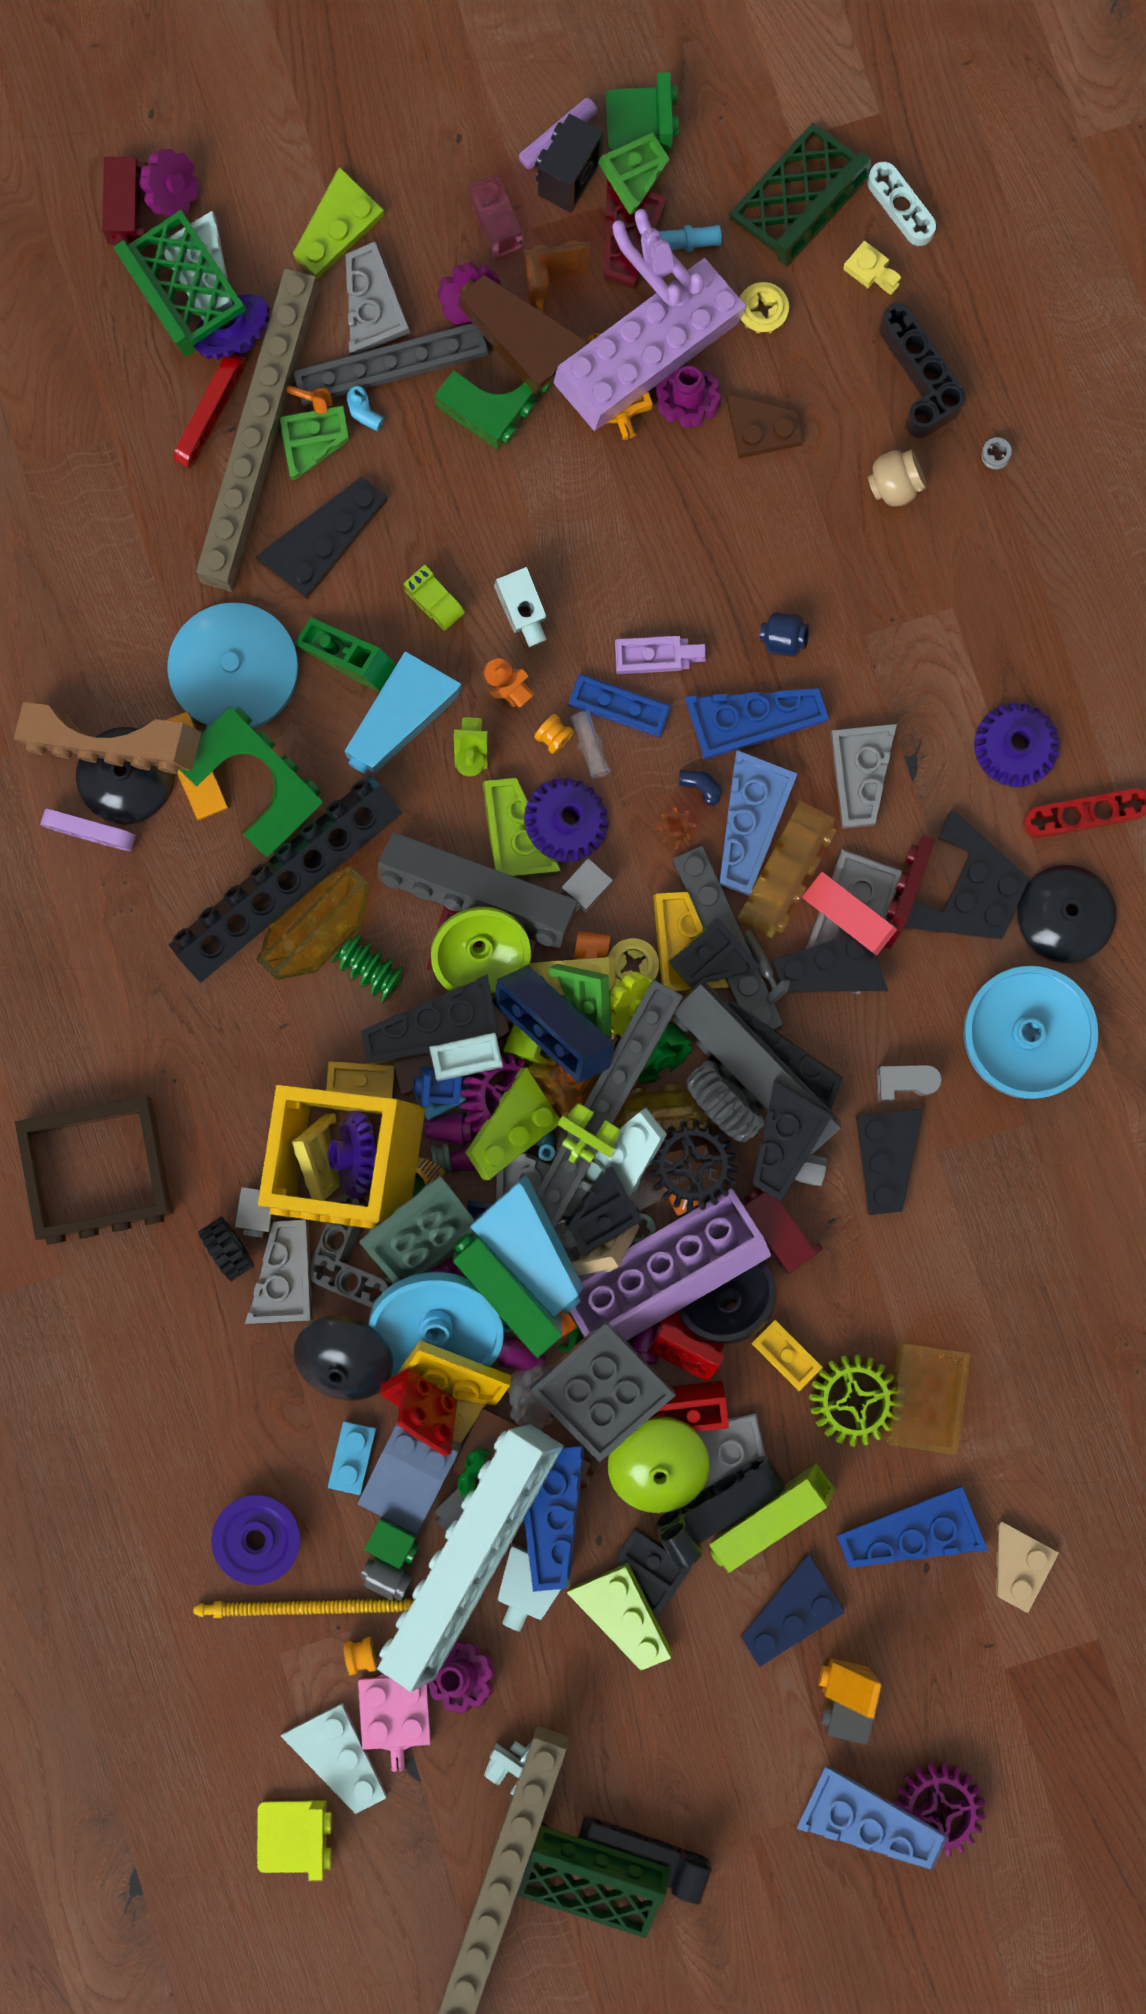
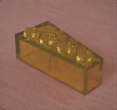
(786, 869)

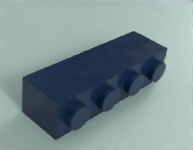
(553, 1023)

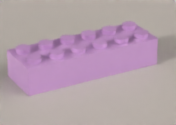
(647, 347)
(672, 1269)

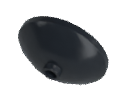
(125, 797)
(1048, 926)
(754, 1299)
(343, 1358)

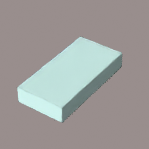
(466, 1057)

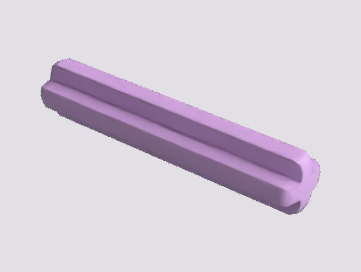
(584, 110)

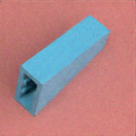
(402, 710)
(529, 1246)

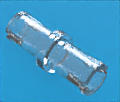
(590, 744)

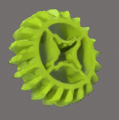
(826, 1407)

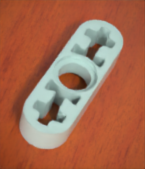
(922, 216)

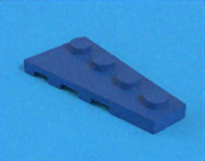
(739, 721)
(552, 1522)
(921, 1530)

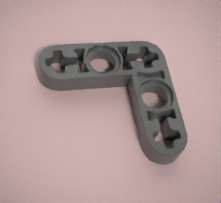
(337, 1260)

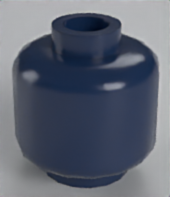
(784, 634)

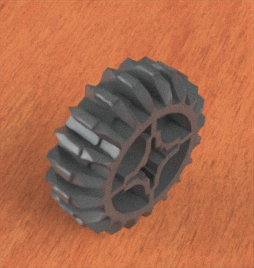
(725, 1102)

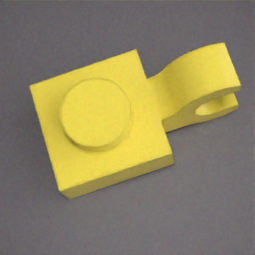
(870, 266)

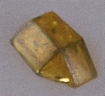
(315, 926)
(667, 1108)

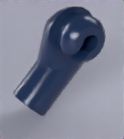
(704, 782)

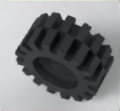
(226, 1248)

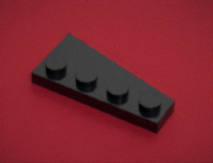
(319, 541)
(446, 1019)

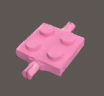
(393, 1717)

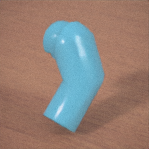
(361, 410)
(547, 1147)

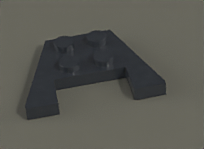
(983, 893)

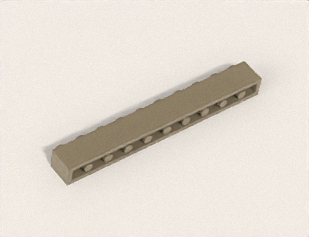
(258, 430)
(504, 1872)

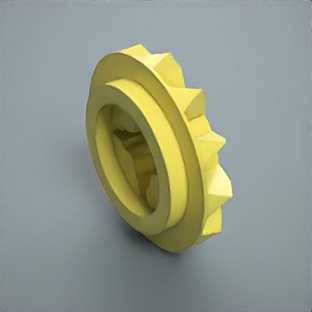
(770, 296)
(636, 949)

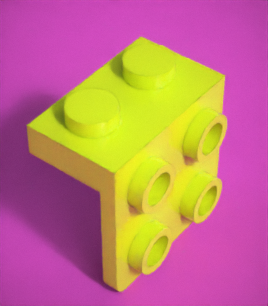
(294, 1838)

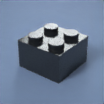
(569, 162)

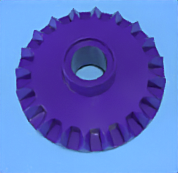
(239, 333)
(1005, 762)
(555, 836)
(354, 1155)
(236, 1553)

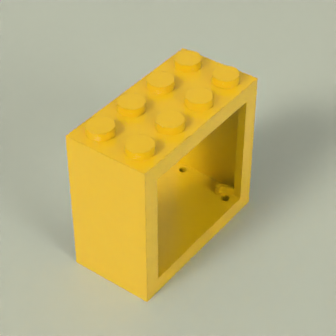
(393, 1167)

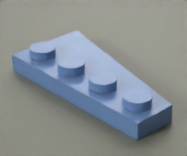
(754, 812)
(858, 1816)

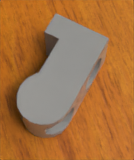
(917, 1079)

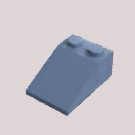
(406, 1480)

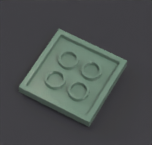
(419, 1232)

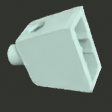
(518, 591)
(518, 1592)

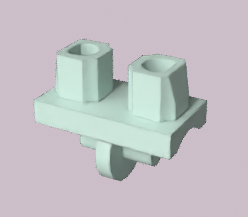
(503, 1761)

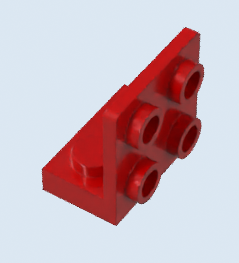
(684, 1349)
(423, 1409)

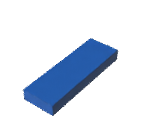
(619, 705)

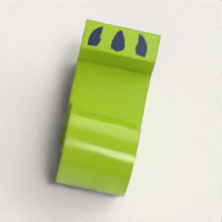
(433, 598)

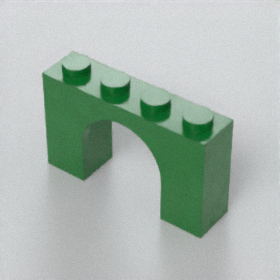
(486, 414)
(291, 798)

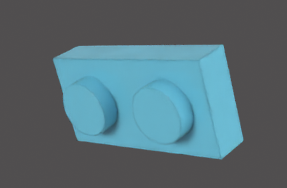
(352, 1458)

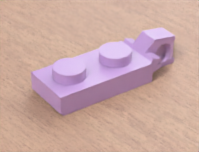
(656, 654)

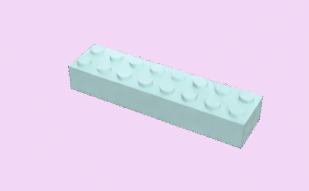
(469, 1556)

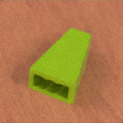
(799, 1502)

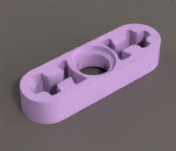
(88, 830)

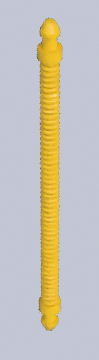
(222, 1609)

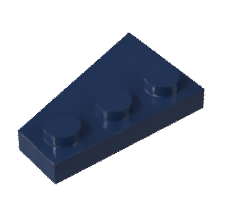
(792, 1614)

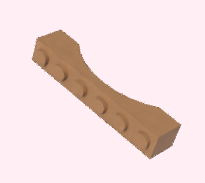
(158, 744)

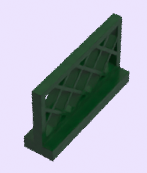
(824, 203)
(597, 1867)

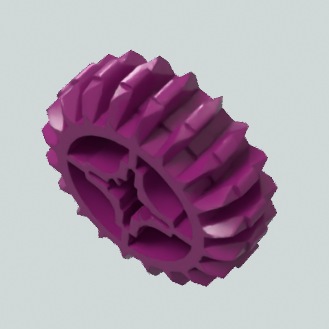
(484, 1098)
(954, 1807)

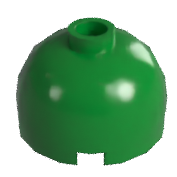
(670, 1052)

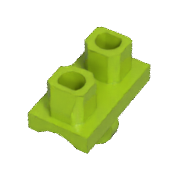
(471, 747)
(603, 1141)

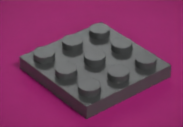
(602, 1390)

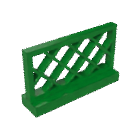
(154, 289)

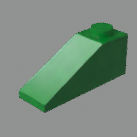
(346, 653)

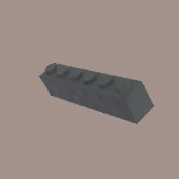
(466, 885)
(741, 1050)

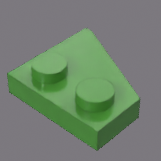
(634, 169)
(312, 438)
(587, 993)

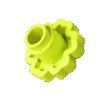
(625, 999)

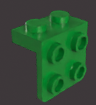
(642, 111)

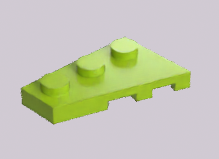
(509, 842)

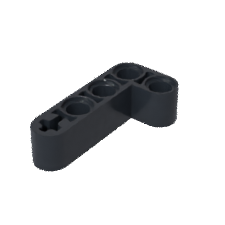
(915, 366)
(717, 1508)
(688, 1869)

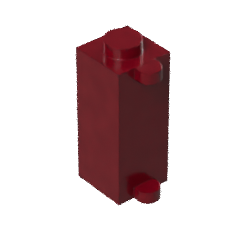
(122, 199)
(779, 1231)

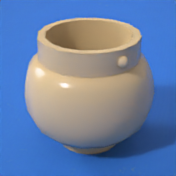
(897, 477)

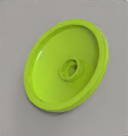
(460, 963)
(664, 1447)

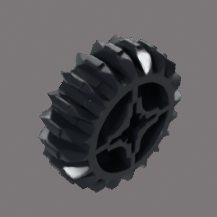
(677, 1168)

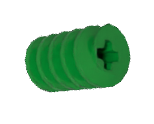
(369, 966)

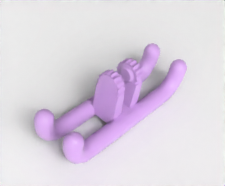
(657, 260)

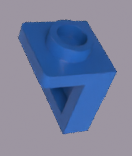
(433, 1091)

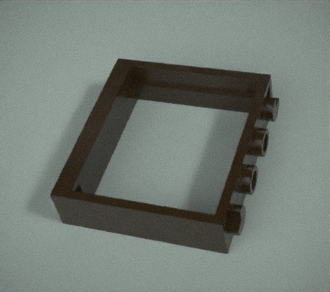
(120, 1221)

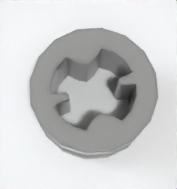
(1003, 446)

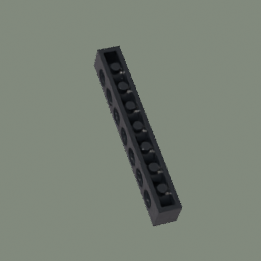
(281, 895)

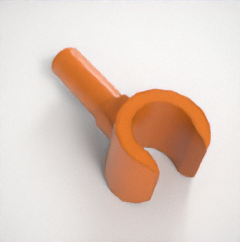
(319, 397)

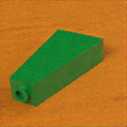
(507, 1294)

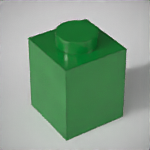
(392, 1543)

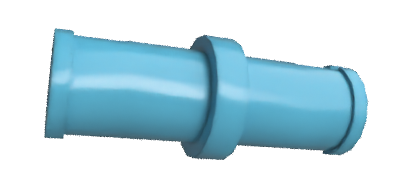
(692, 237)

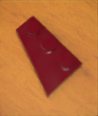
(617, 266)
(908, 885)

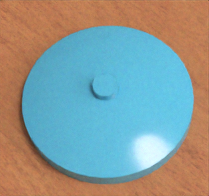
(235, 660)
(1030, 1032)
(438, 1311)

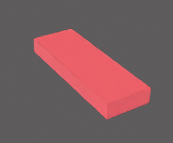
(849, 913)

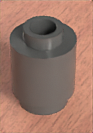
(385, 1579)

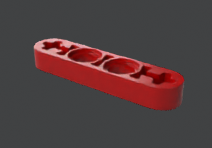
(209, 410)
(1085, 808)

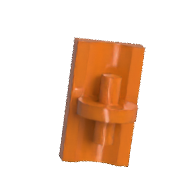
(507, 682)

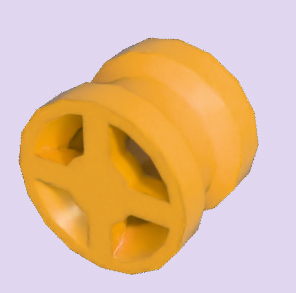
(554, 734)
(360, 1656)

